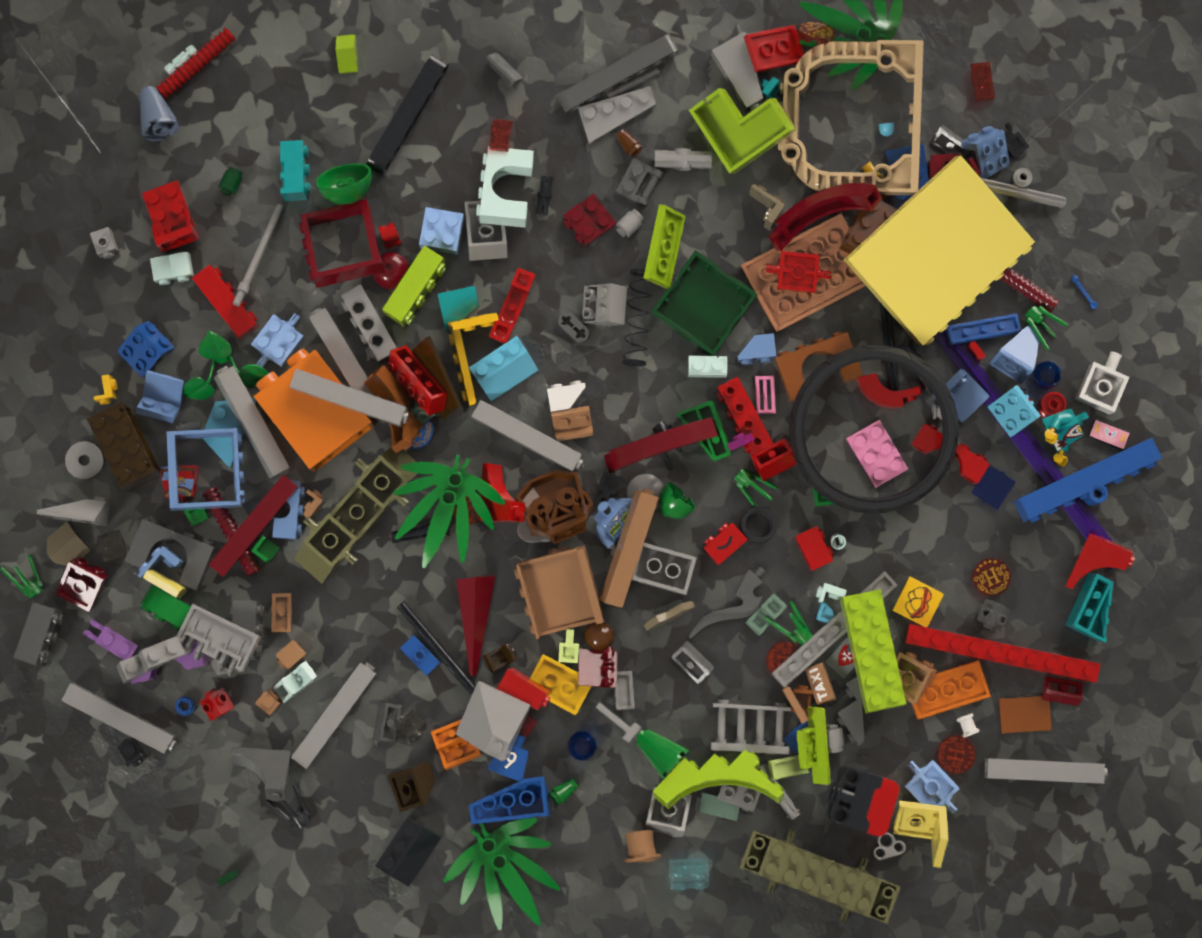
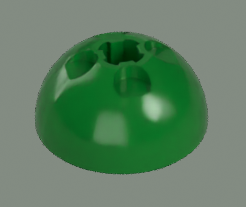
(345, 183)

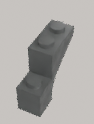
(852, 714)

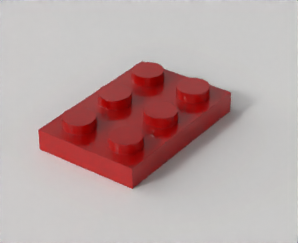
(774, 48)

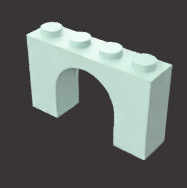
(492, 207)

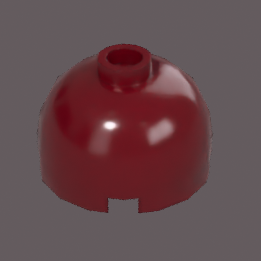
(394, 269)

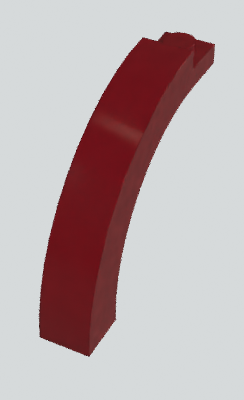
(820, 204)
(659, 444)

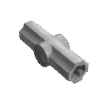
(683, 159)

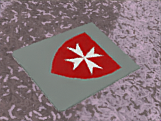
(841, 660)

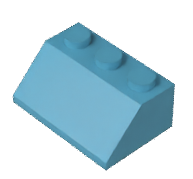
(503, 369)

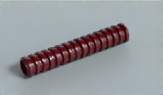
(1031, 291)
(229, 528)

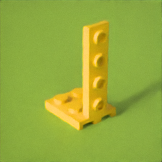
(460, 356)

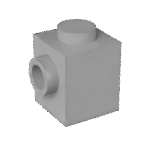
(104, 243)

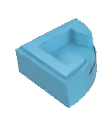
(825, 613)

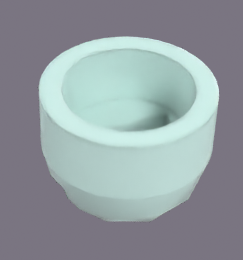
(842, 541)

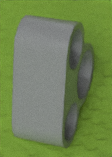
(889, 850)

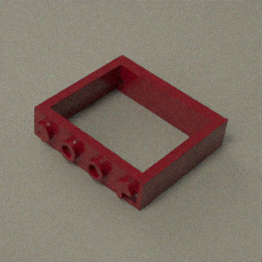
(347, 272)

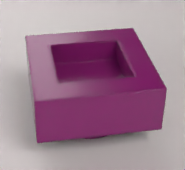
(740, 440)

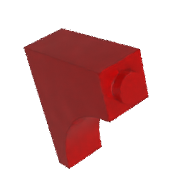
(509, 512)
(1099, 554)
(524, 689)

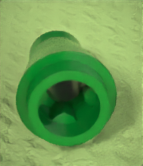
(563, 791)

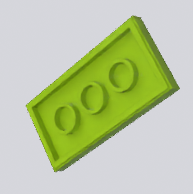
(664, 246)

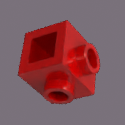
(216, 703)

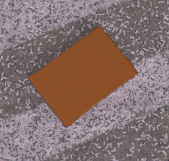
(1024, 714)

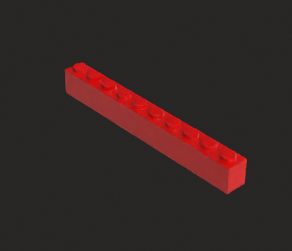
(1001, 653)

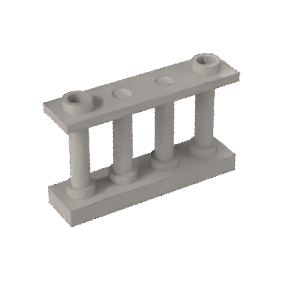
(739, 743)

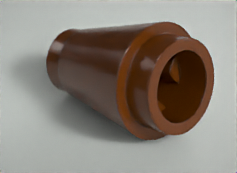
(629, 143)

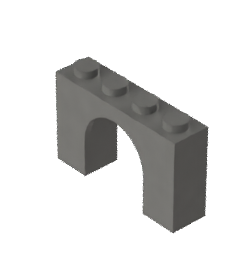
(151, 534)

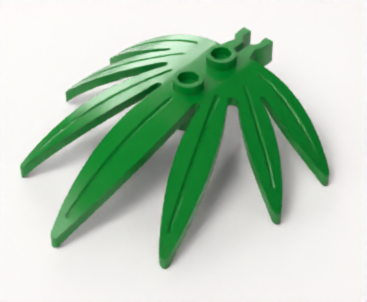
(864, 32)
(451, 490)
(495, 856)

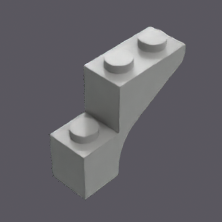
(150, 659)

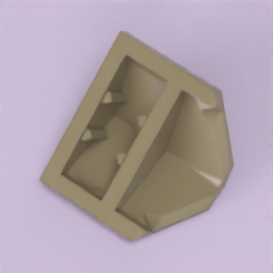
(65, 545)

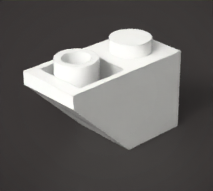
(565, 396)

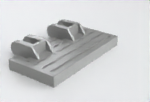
(218, 636)

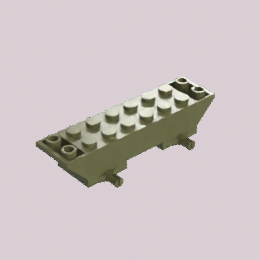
(354, 515)
(819, 876)

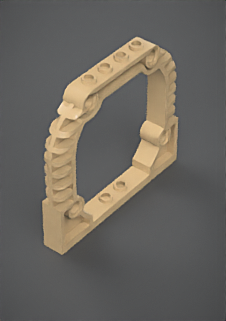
(907, 61)

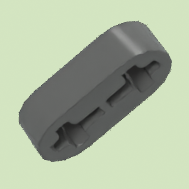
(576, 324)

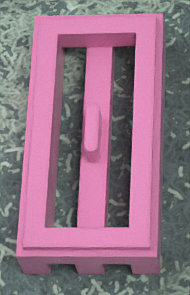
(757, 394)

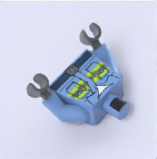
(611, 521)

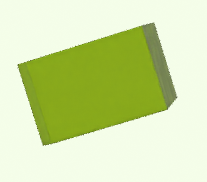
(346, 54)

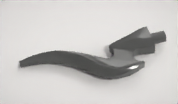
(748, 607)

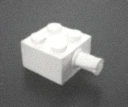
(1103, 385)

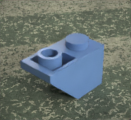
(759, 348)

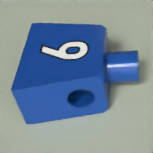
(515, 765)

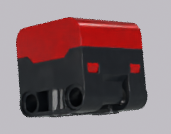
(862, 801)

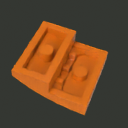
(453, 748)

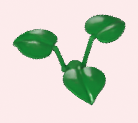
(219, 350)

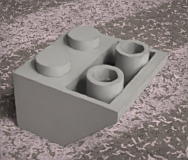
(604, 304)

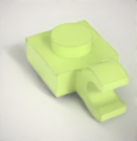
(569, 651)

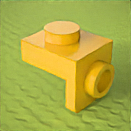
(109, 387)

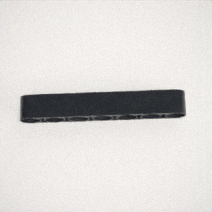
(407, 114)

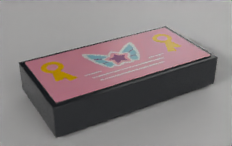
(1108, 434)

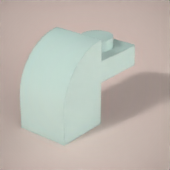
(295, 682)

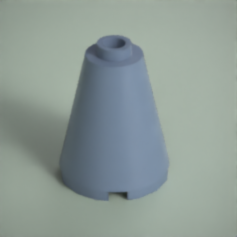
(156, 115)

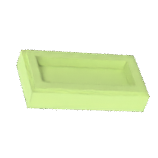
(785, 767)

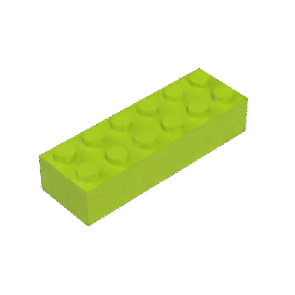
(873, 651)

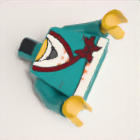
(1063, 430)

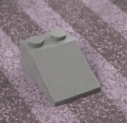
(484, 240)

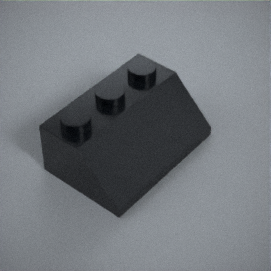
(408, 851)

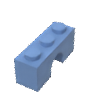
(289, 526)

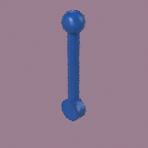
(1093, 305)

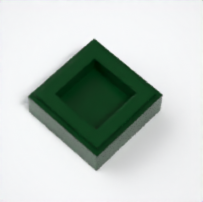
(228, 877)

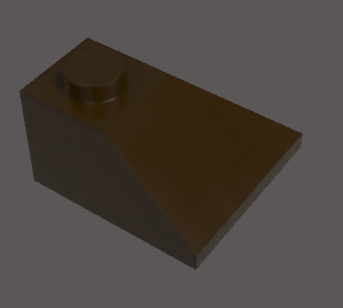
(412, 786)

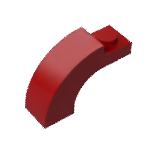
(883, 397)

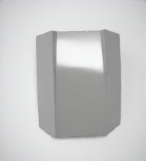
(665, 821)

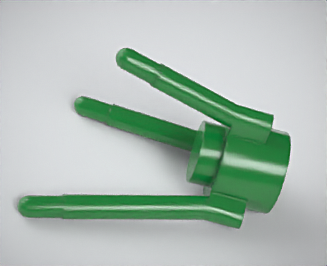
(1036, 316)
(745, 479)
(30, 587)
(801, 632)

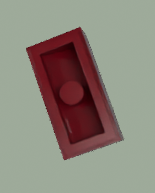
(1062, 691)

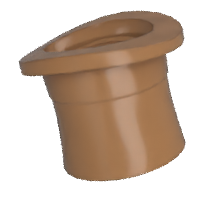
(641, 847)

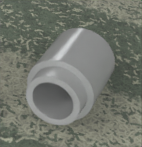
(1025, 174)
(629, 223)
(834, 738)

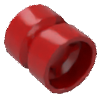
(1051, 404)

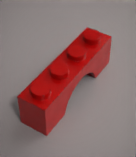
(971, 465)

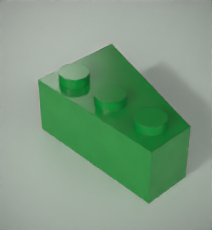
(717, 446)

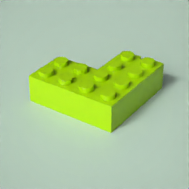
(740, 138)

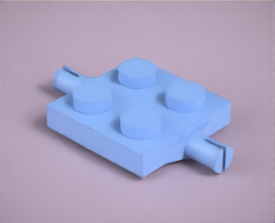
(277, 340)
(932, 785)

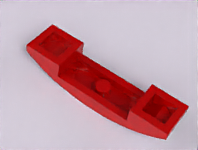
(512, 305)

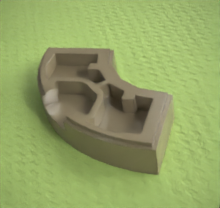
(669, 615)

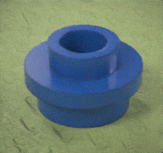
(178, 706)

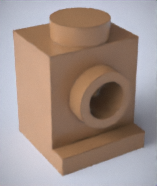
(269, 702)

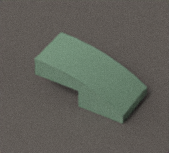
(771, 608)
(711, 805)

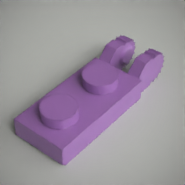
(112, 641)

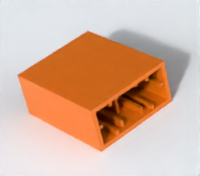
(309, 424)

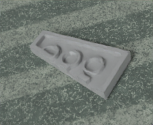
(614, 112)

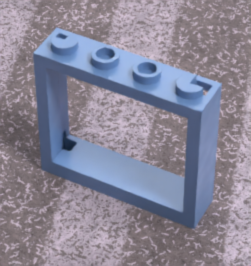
(172, 436)

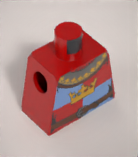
(186, 481)

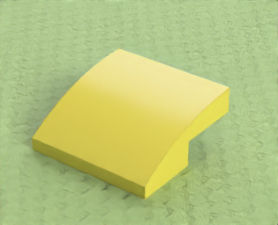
(165, 583)

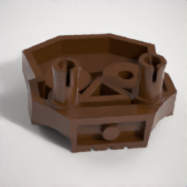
(560, 516)

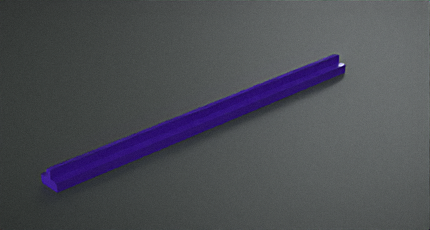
(1023, 440)

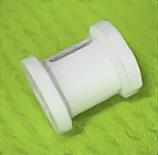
(968, 725)

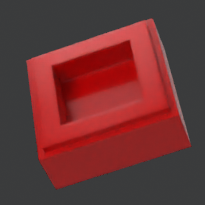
(976, 351)

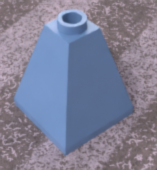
(1018, 355)

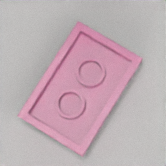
(877, 454)

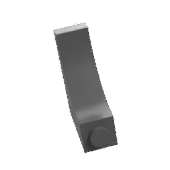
(269, 765)

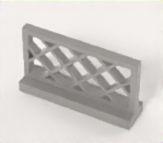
(630, 731)

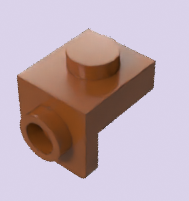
(803, 696)

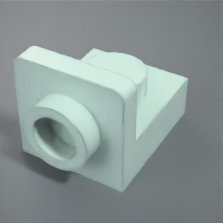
(833, 592)

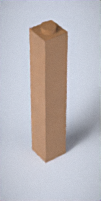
(629, 547)

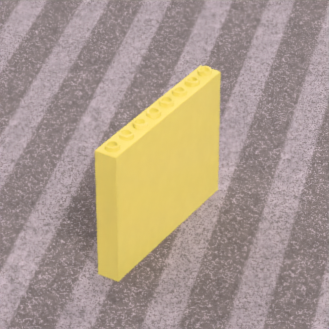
(939, 251)

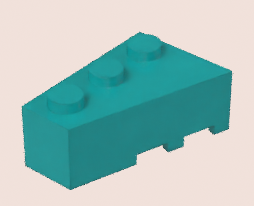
(294, 170)
(1092, 608)

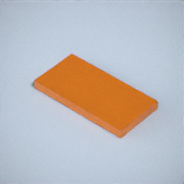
(953, 689)

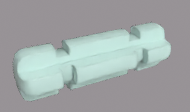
(178, 61)

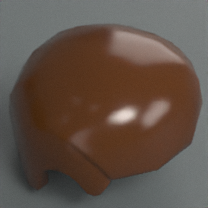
(599, 636)

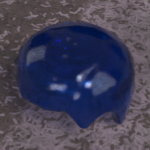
(1046, 375)
(581, 745)

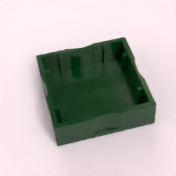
(703, 304)

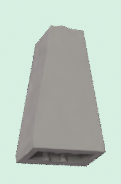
(738, 71)

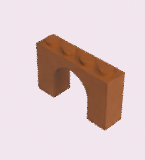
(790, 364)

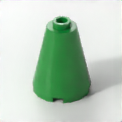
(660, 752)

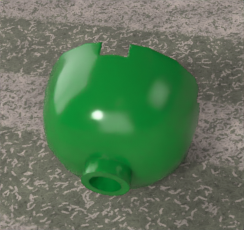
(673, 502)

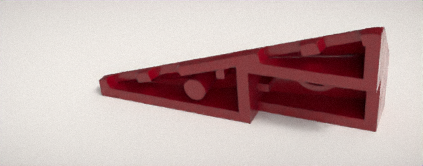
(475, 601)

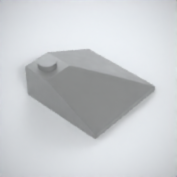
(83, 511)
(492, 721)

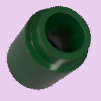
(230, 182)

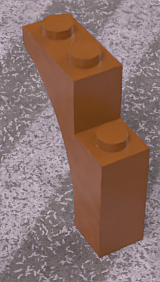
(387, 387)

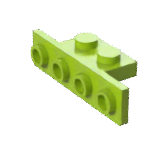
(814, 746)

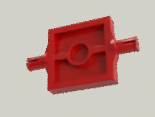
(798, 272)

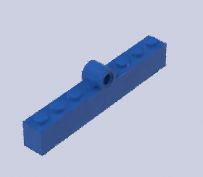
(1088, 481)

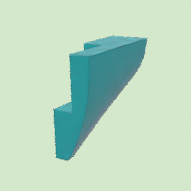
(457, 304)

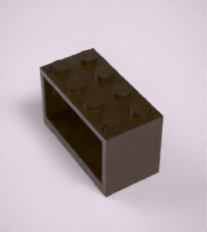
(124, 446)

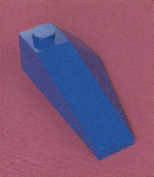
(519, 801)

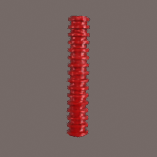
(195, 63)

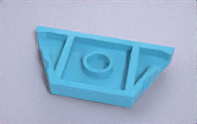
(223, 418)

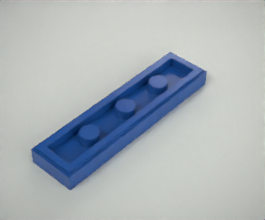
(983, 329)

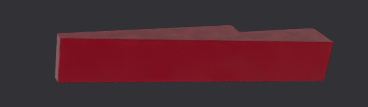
(253, 525)

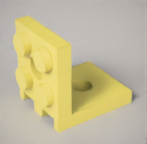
(930, 826)

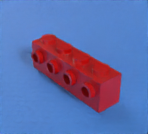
(222, 298)
(417, 380)
(743, 415)

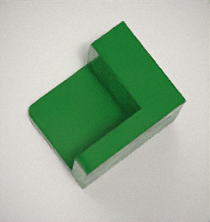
(266, 549)

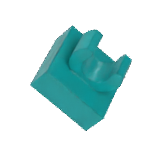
(770, 89)

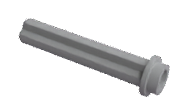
(788, 806)

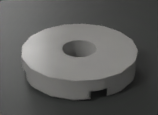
(74, 455)

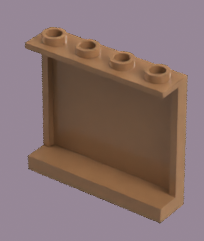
(559, 591)

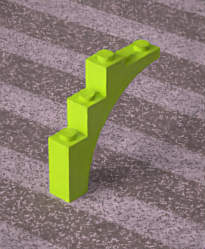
(716, 771)

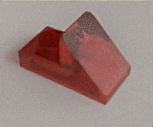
(500, 135)

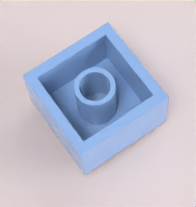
(442, 230)

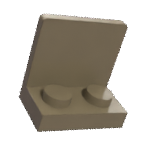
(773, 202)

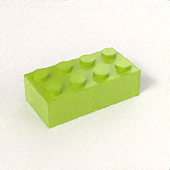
(414, 287)

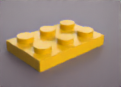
(561, 682)

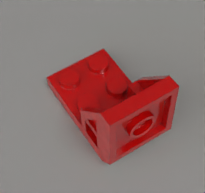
(170, 217)

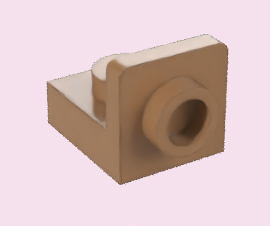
(312, 508)

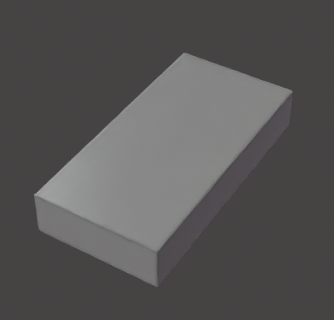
(624, 691)

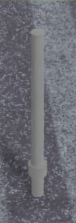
(244, 286)

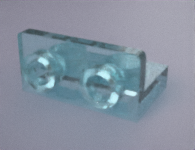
(689, 874)

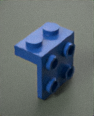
(144, 347)

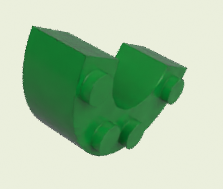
(165, 606)

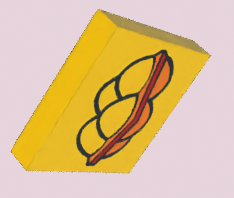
(917, 602)

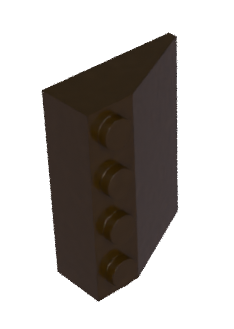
(429, 357)

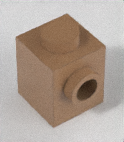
(290, 655)

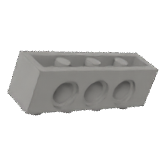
(350, 301)

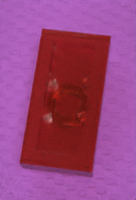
(982, 81)

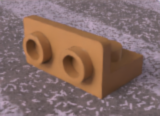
(572, 423)

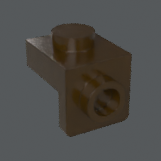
(500, 657)

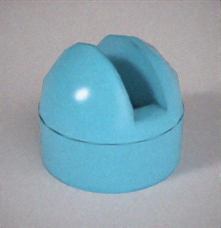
(886, 129)

